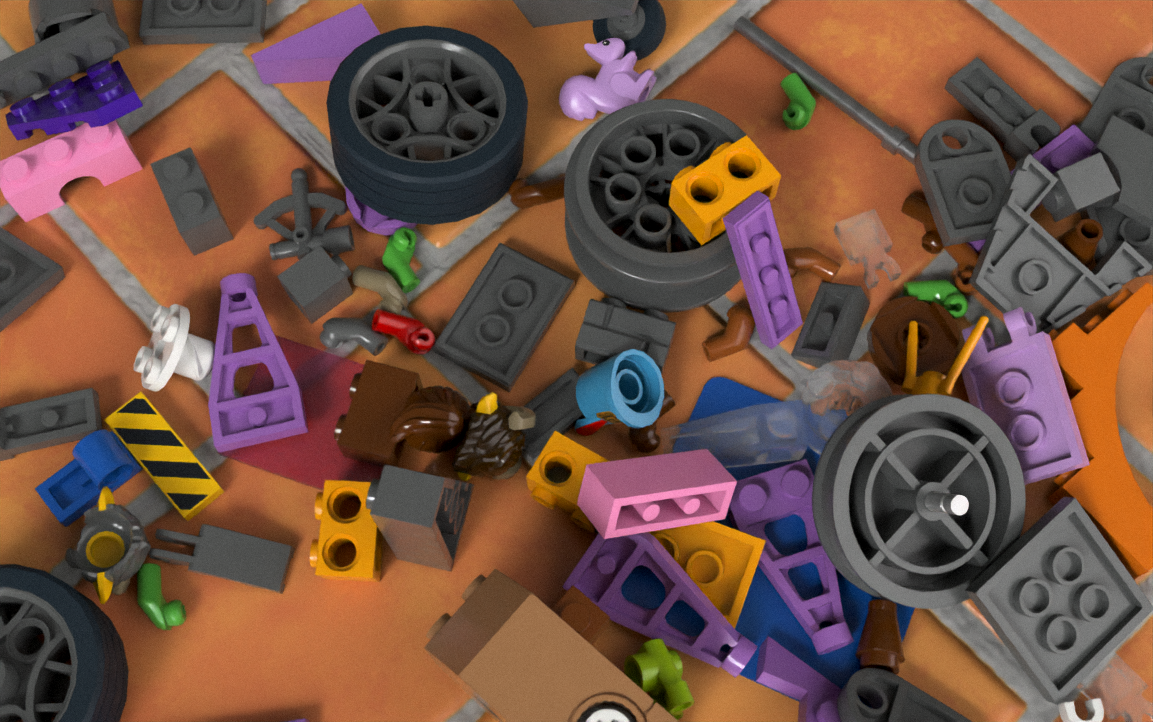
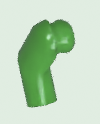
(152, 602)

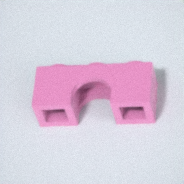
(36, 175)

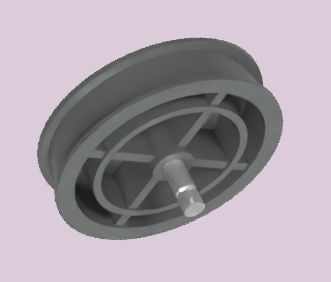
(917, 498)

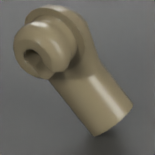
(385, 285)

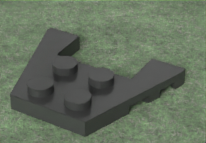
(1032, 270)

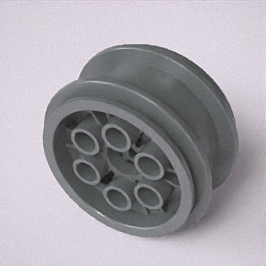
(625, 157)

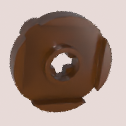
(888, 336)

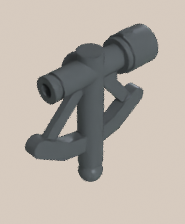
(304, 238)

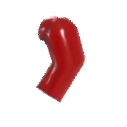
(406, 330)

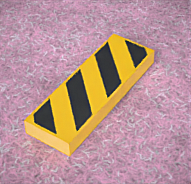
(164, 456)

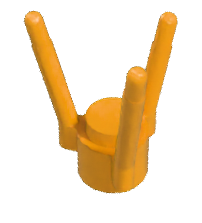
(932, 381)

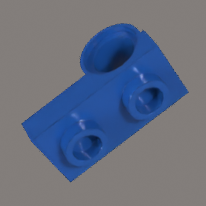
(98, 462)

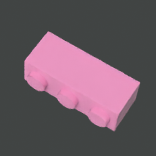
(655, 492)

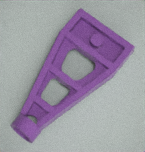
(261, 415)
(774, 497)
(608, 565)

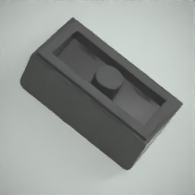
(831, 324)

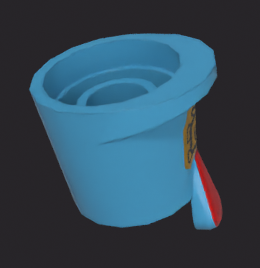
(620, 390)

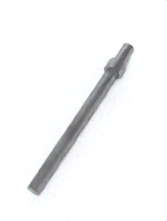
(893, 139)

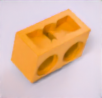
(726, 191)
(564, 453)
(337, 531)

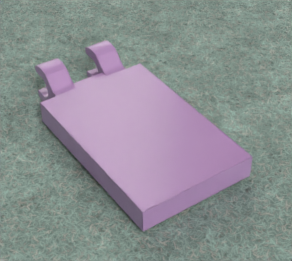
(1026, 397)

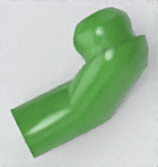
(801, 103)
(398, 258)
(940, 292)

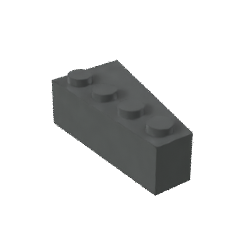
(420, 514)

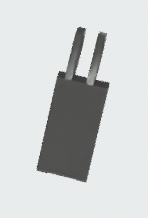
(229, 556)

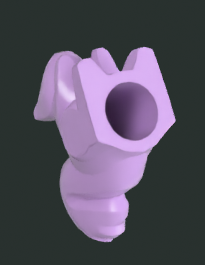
(613, 87)

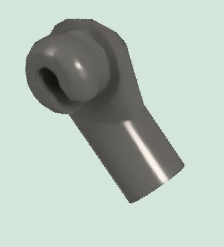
(352, 329)

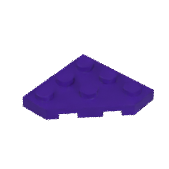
(93, 99)

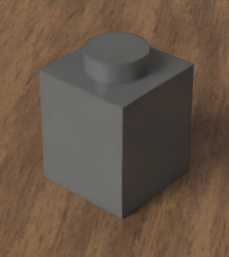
(1080, 187)
(317, 283)

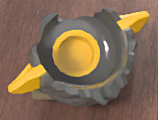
(109, 547)

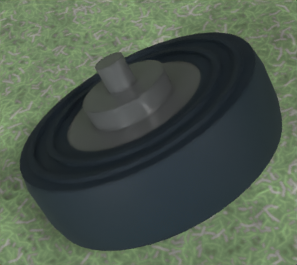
(639, 31)

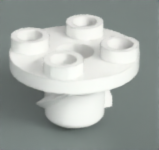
(173, 350)

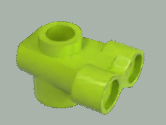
(660, 674)

